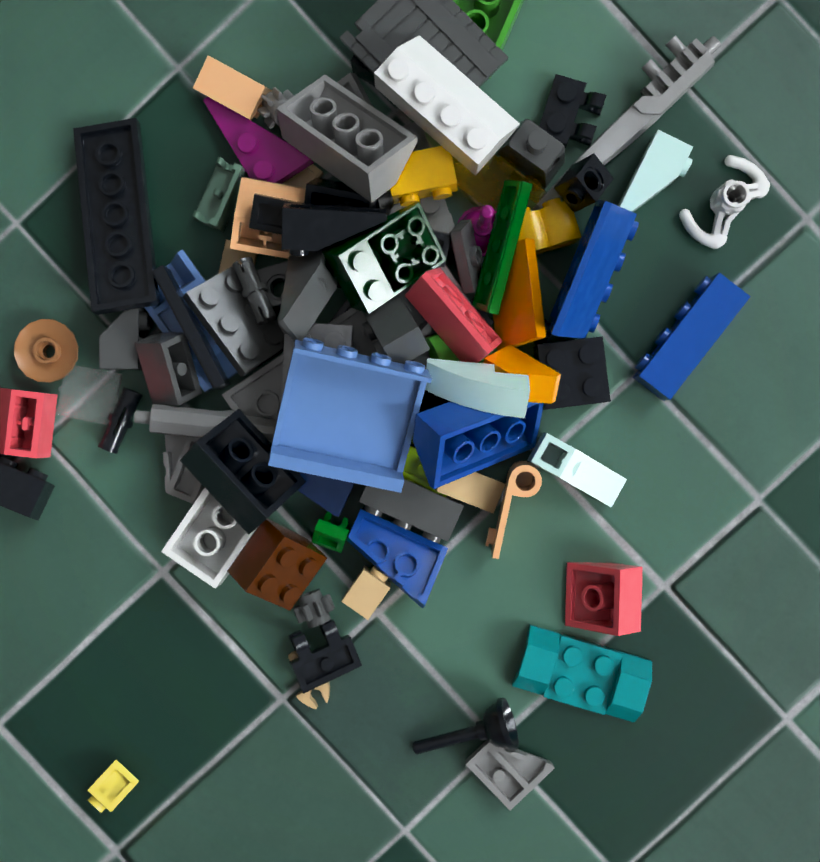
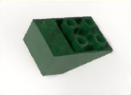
(385, 258)

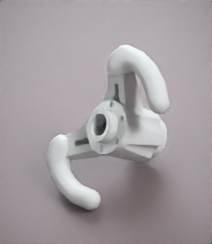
(739, 196)

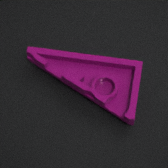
(258, 150)

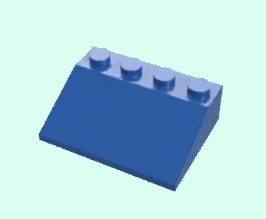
(591, 270)

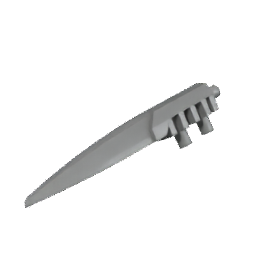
(658, 96)
(193, 422)

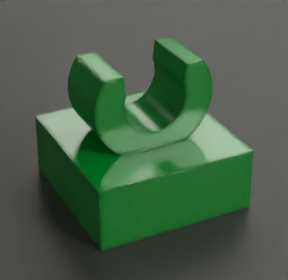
(330, 535)

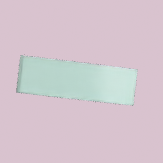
(479, 387)

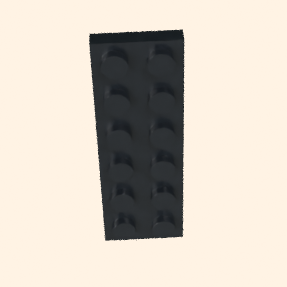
(116, 216)

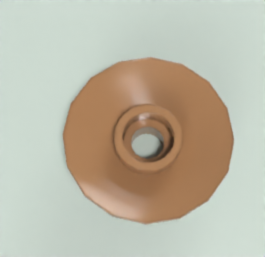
(32, 346)

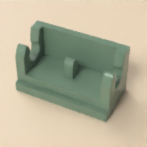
(220, 195)

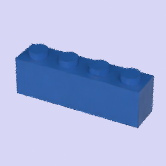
(691, 336)

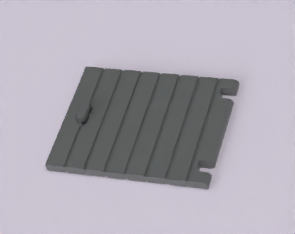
(437, 22)

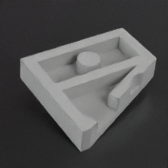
(178, 479)
(508, 772)

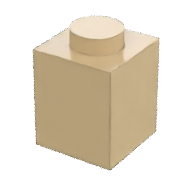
(367, 591)

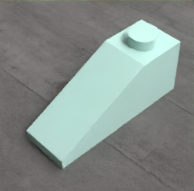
(658, 168)

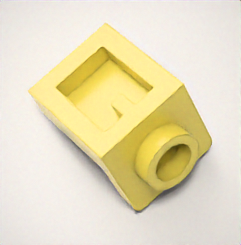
(111, 787)

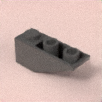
(305, 293)

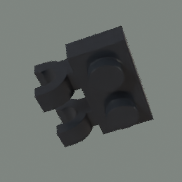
(562, 107)
(323, 663)

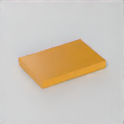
(521, 307)

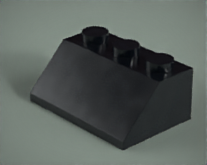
(236, 472)

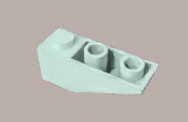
(576, 469)

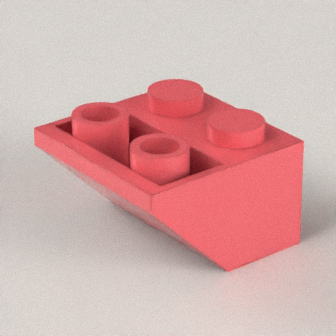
(26, 423)

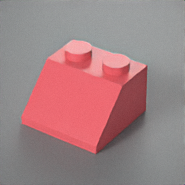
(604, 597)

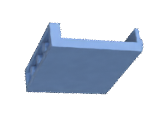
(347, 415)

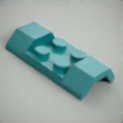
(584, 674)

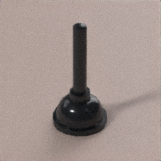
(497, 727)

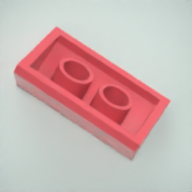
(452, 316)

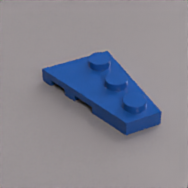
(399, 554)

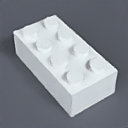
(207, 540)

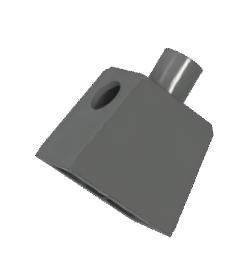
(534, 152)

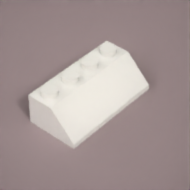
(444, 103)

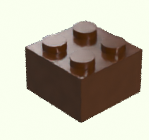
(277, 564)

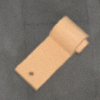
(521, 481)

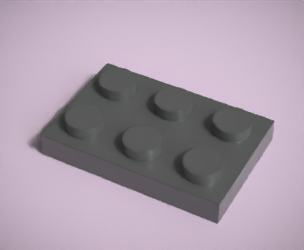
(232, 322)

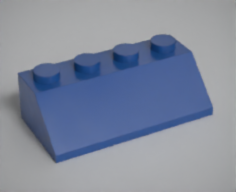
(463, 440)

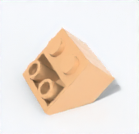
(255, 240)

